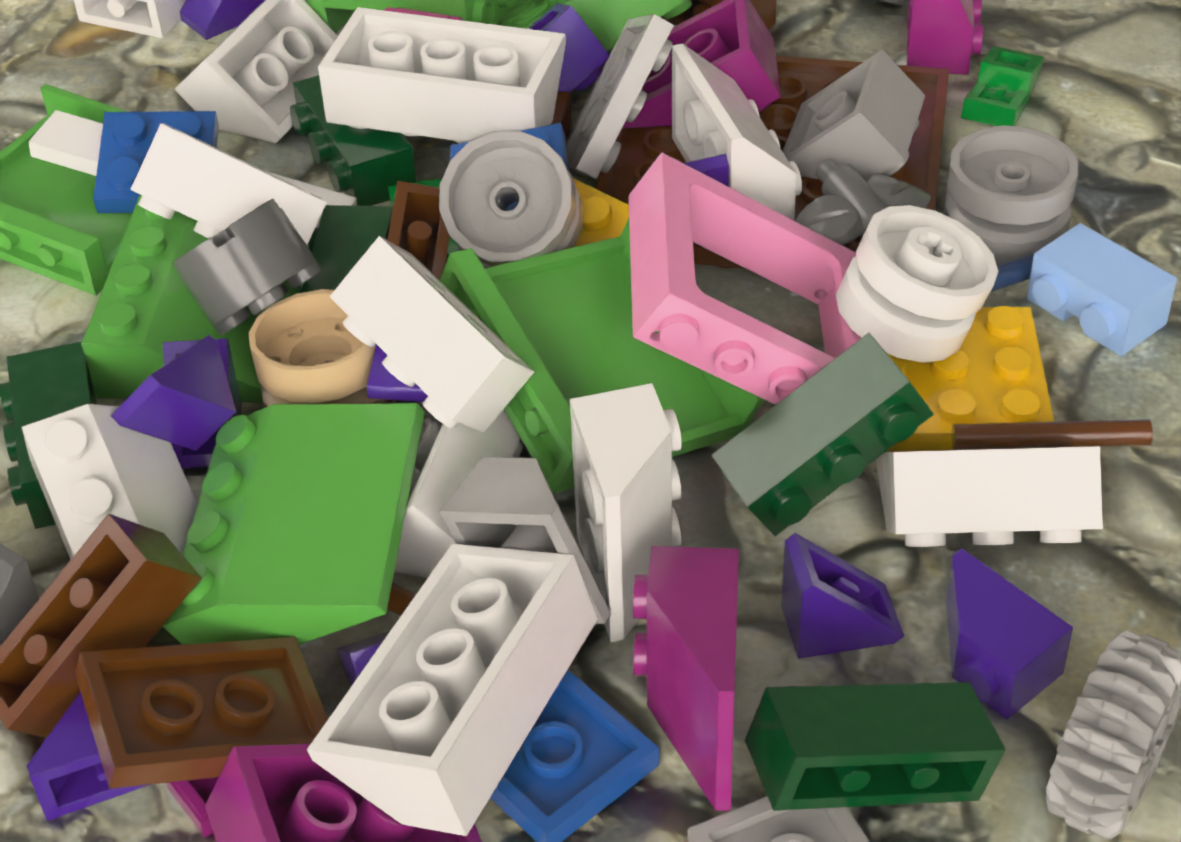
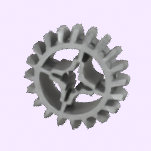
(1116, 735)

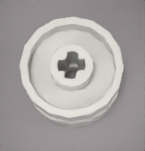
(916, 283)

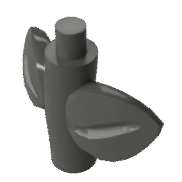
(851, 201)

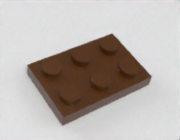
(185, 706)

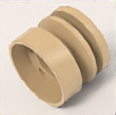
(309, 354)

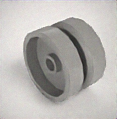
(501, 171)
(1012, 188)

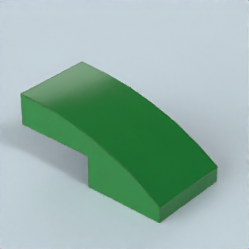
(1002, 87)

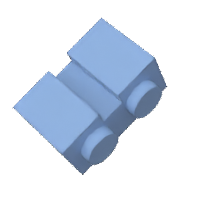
(1102, 284)

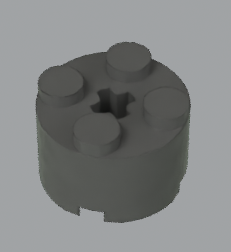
(246, 266)

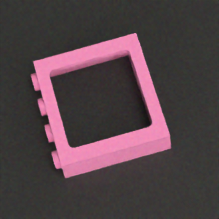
(683, 206)

